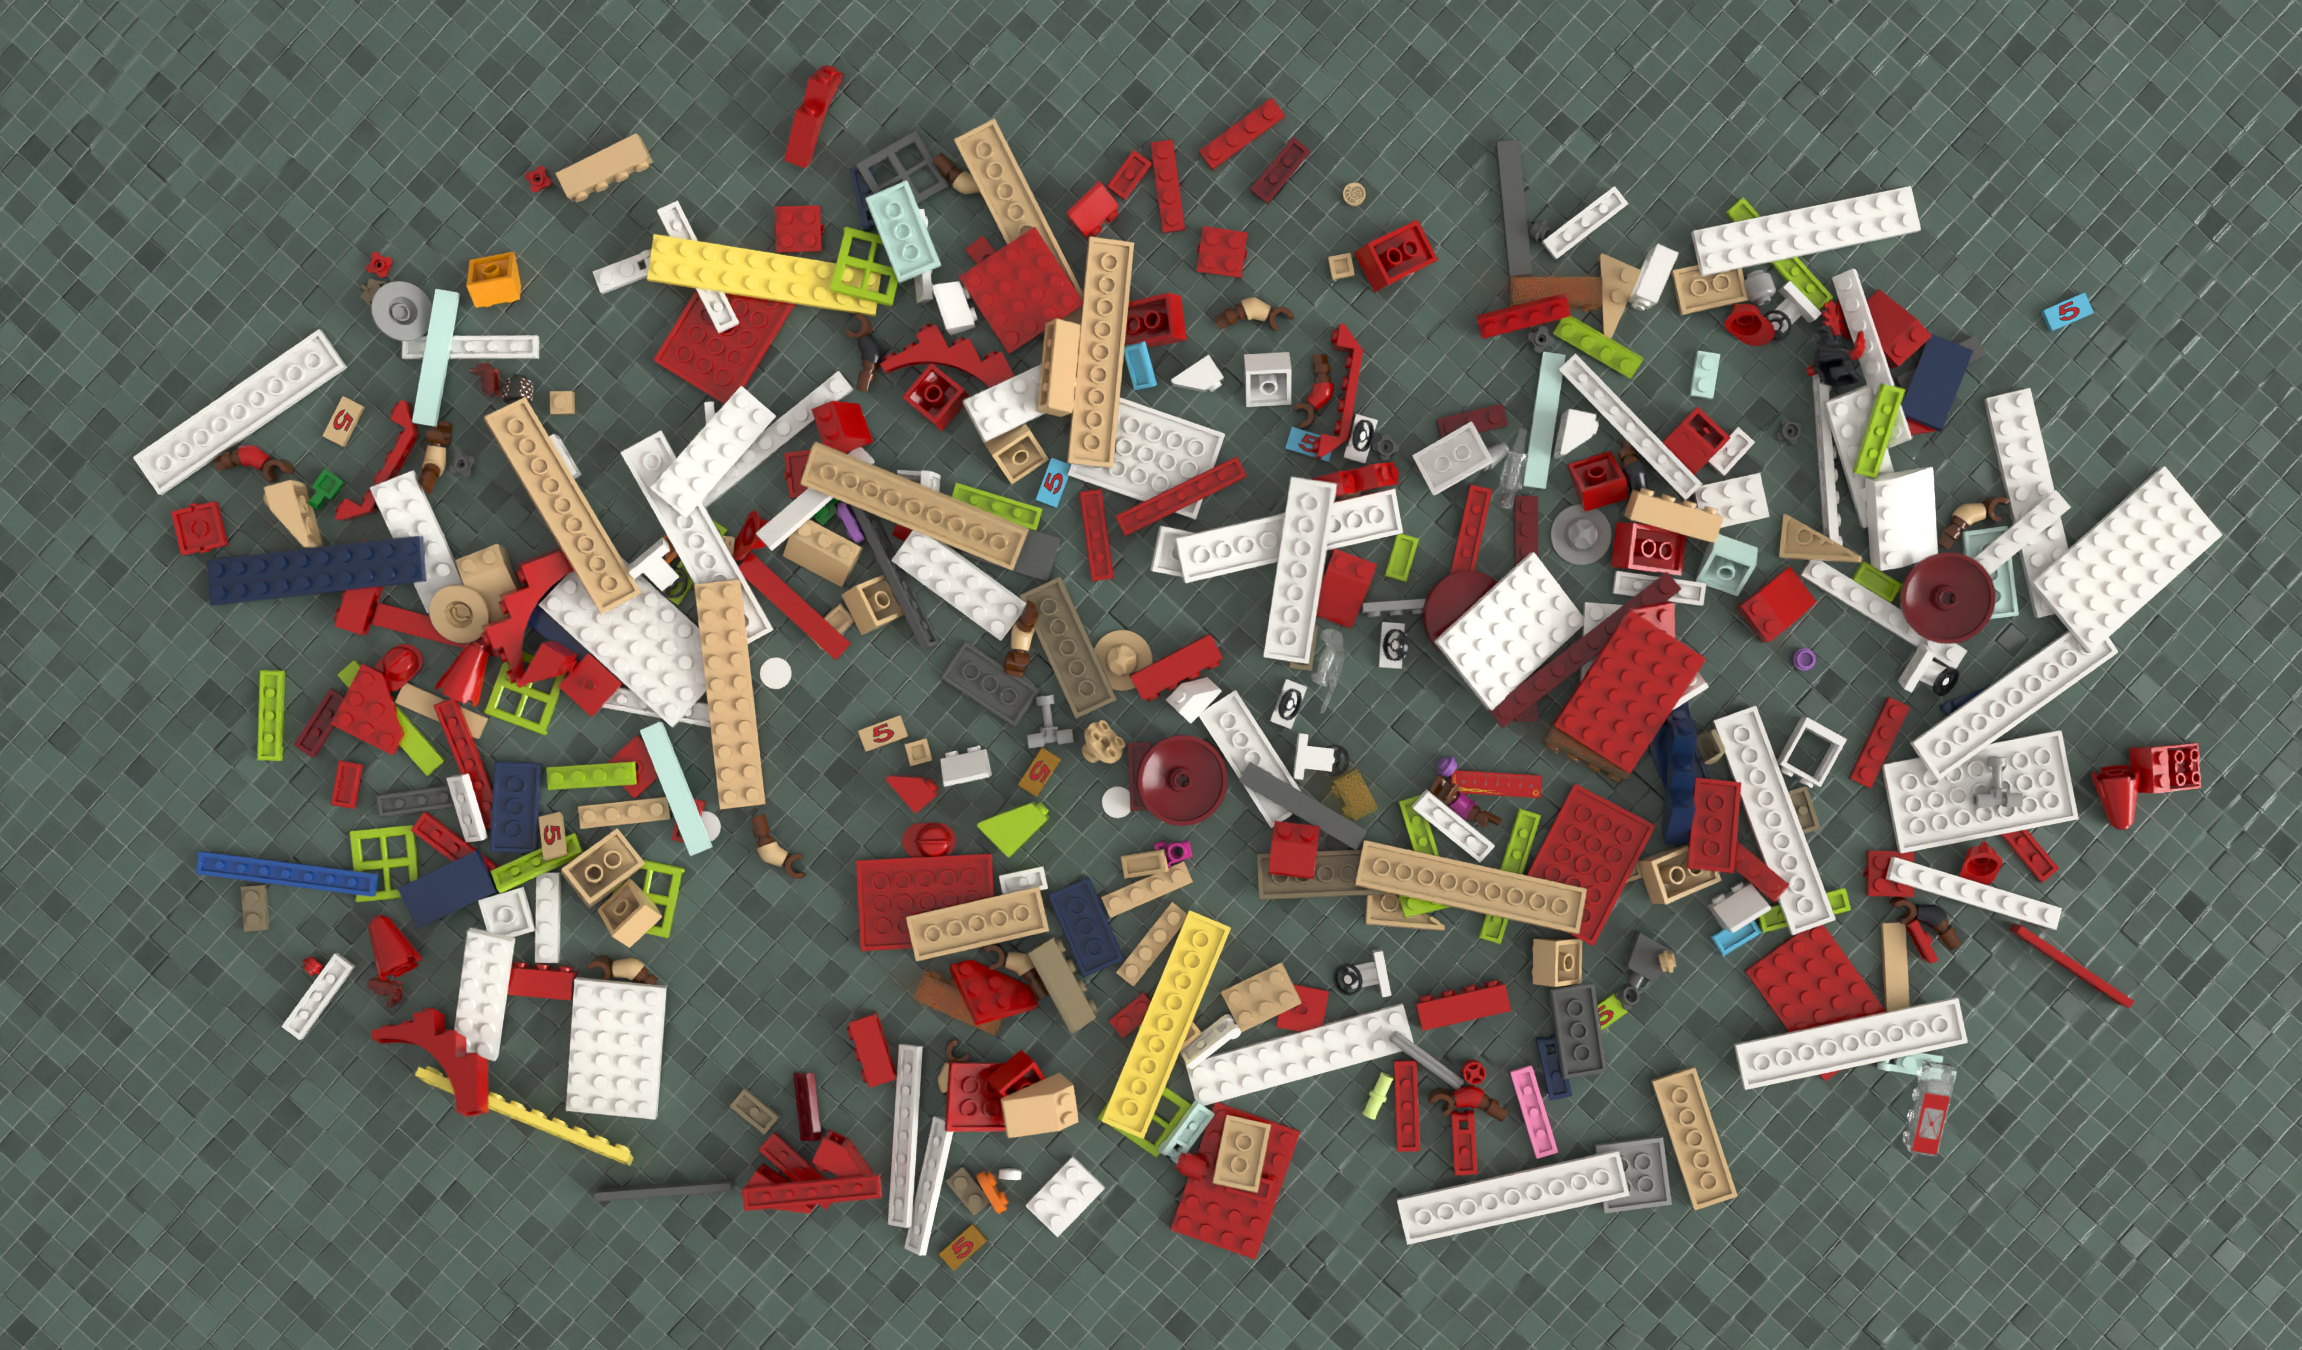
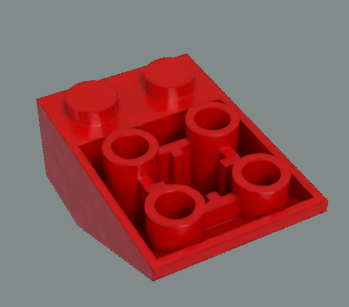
(1695, 440)
(2167, 767)
(840, 1157)

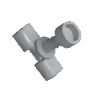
(1049, 733)
(1997, 794)

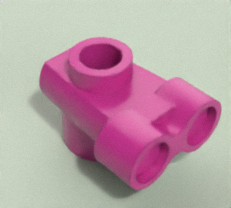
(1171, 850)

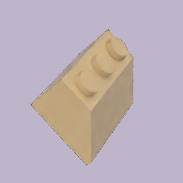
(823, 552)

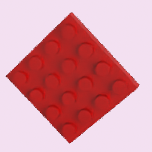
(1021, 290)

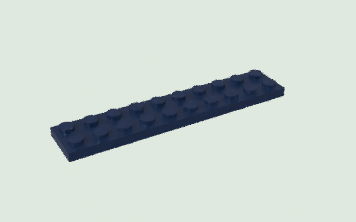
(316, 570)

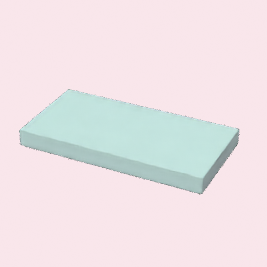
(903, 231)
(2002, 578)

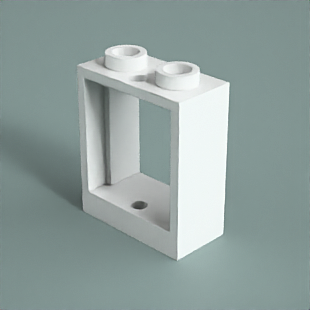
(1652, 277)
(1837, 743)

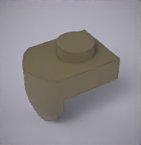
(1710, 746)

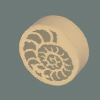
(1354, 194)

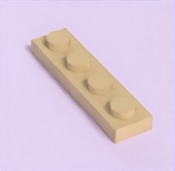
(624, 812)
(1146, 889)
(1152, 944)

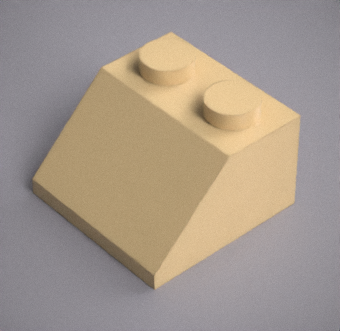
(1017, 452)
(872, 604)
(629, 913)
(1557, 961)

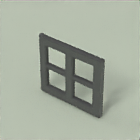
(902, 174)

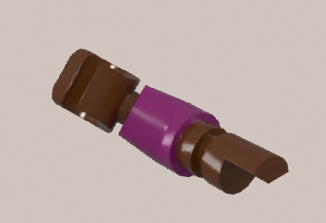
(1461, 803)

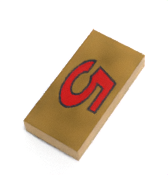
(1039, 771)
(963, 1246)

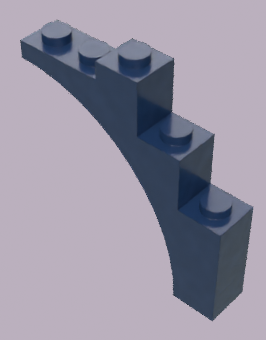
(1681, 775)

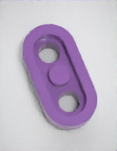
(847, 515)

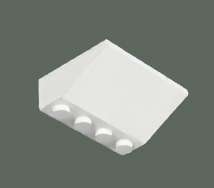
(1901, 518)

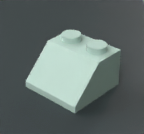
(1727, 565)

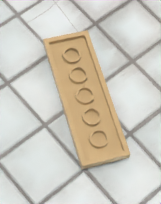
(977, 923)
(1694, 1138)

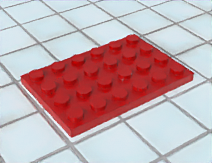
(726, 359)
(1629, 691)
(1593, 849)
(915, 885)
(1812, 983)
(1225, 1218)

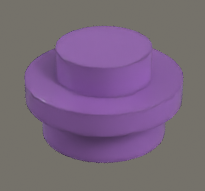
(1804, 659)
(1446, 766)

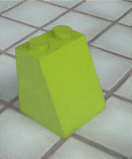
(1014, 826)

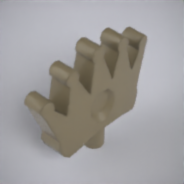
(370, 290)

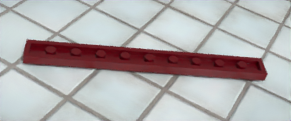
(1524, 543)
(1577, 654)

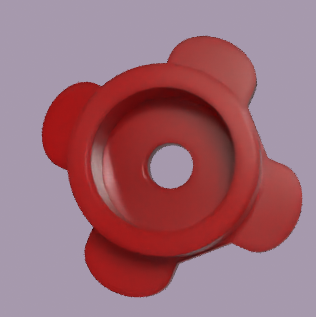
(544, 181)
(386, 263)

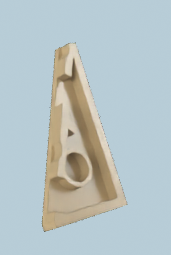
(1617, 286)
(1804, 543)
(1387, 911)

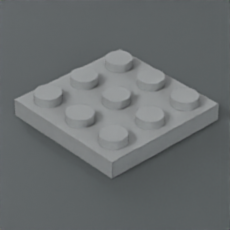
(1644, 1172)

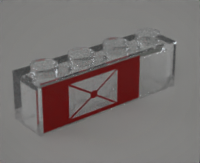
(1929, 1108)

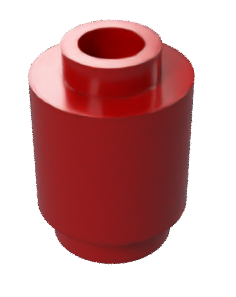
(1192, 1166)

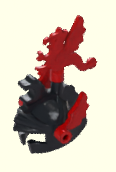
(1833, 359)

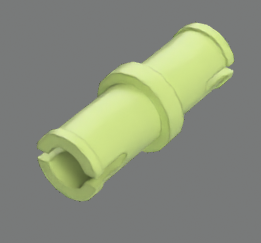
(1377, 1095)

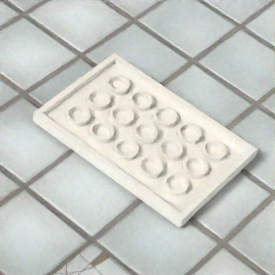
(1154, 455)
(1510, 631)
(616, 1048)

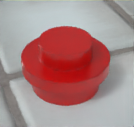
(312, 965)

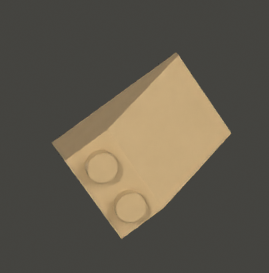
(290, 505)
(489, 574)
(602, 868)
(1669, 878)
(1040, 1107)

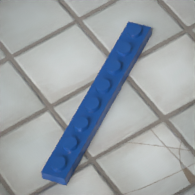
(287, 873)

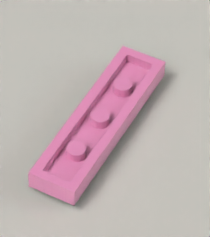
(1533, 1111)

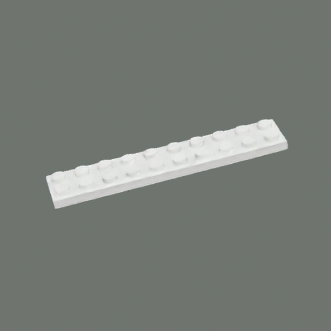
(1805, 231)
(240, 412)
(2025, 480)
(696, 536)
(1259, 540)
(2007, 703)
(1774, 819)
(1850, 1043)
(1298, 1055)
(1513, 1197)

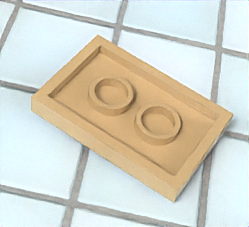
(1707, 292)
(1261, 997)
(1241, 1154)

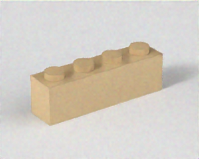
(604, 167)
(1059, 368)
(1674, 516)

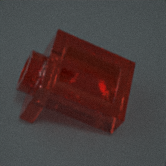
(490, 382)
(386, 987)

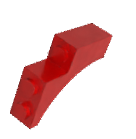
(811, 114)
(1362, 478)

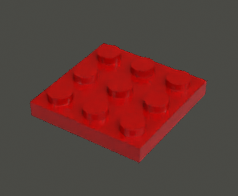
(971, 1099)

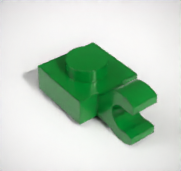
(326, 486)
(827, 512)

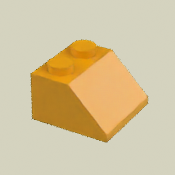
(494, 280)

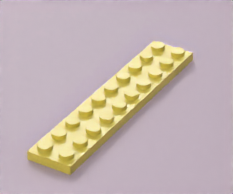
(756, 274)
(1166, 1024)
(536, 1119)

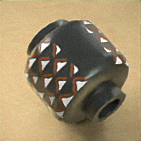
(517, 388)

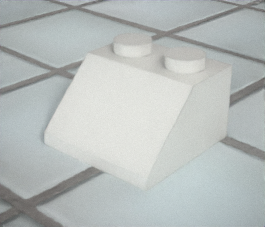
(954, 307)
(1267, 379)
(1573, 431)
(965, 766)
(1738, 906)

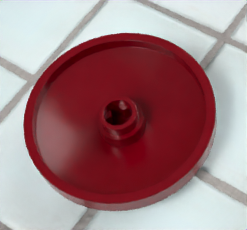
(1947, 598)
(1451, 599)
(1182, 780)

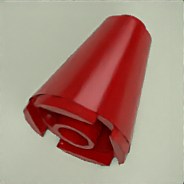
(466, 674)
(2118, 793)
(391, 948)

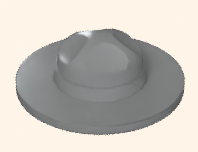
(401, 311)
(1580, 535)

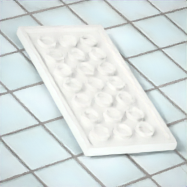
(2126, 559)
(640, 642)
(1942, 812)

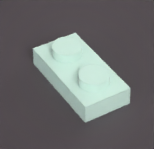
(1704, 375)

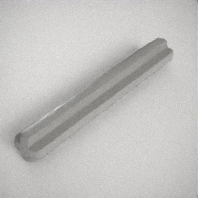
(1426, 1060)

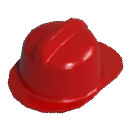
(1749, 325)
(747, 537)
(400, 665)
(929, 840)
(1981, 864)

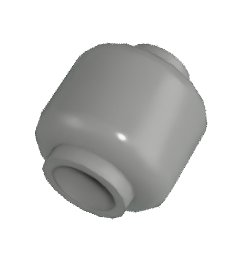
(1759, 287)

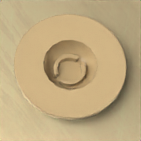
(459, 613)
(1122, 655)

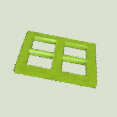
(867, 265)
(526, 691)
(385, 863)
(669, 901)
(1169, 1127)

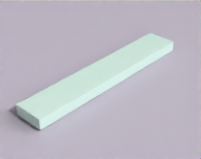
(436, 357)
(1543, 420)
(676, 788)

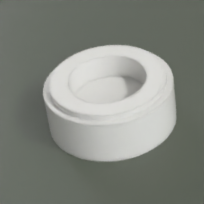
(1010, 1174)

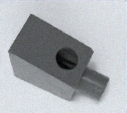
(1644, 959)

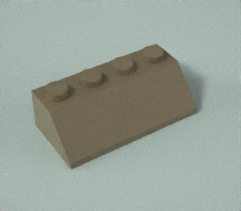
(1062, 983)

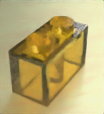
(1354, 794)

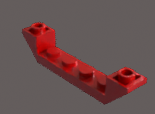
(1343, 342)
(402, 414)

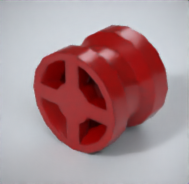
(1477, 1074)

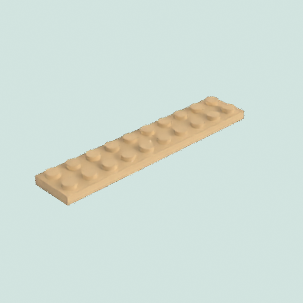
(1008, 192)
(1100, 352)
(562, 505)
(914, 506)
(730, 694)
(1471, 887)

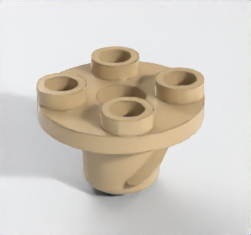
(1102, 743)

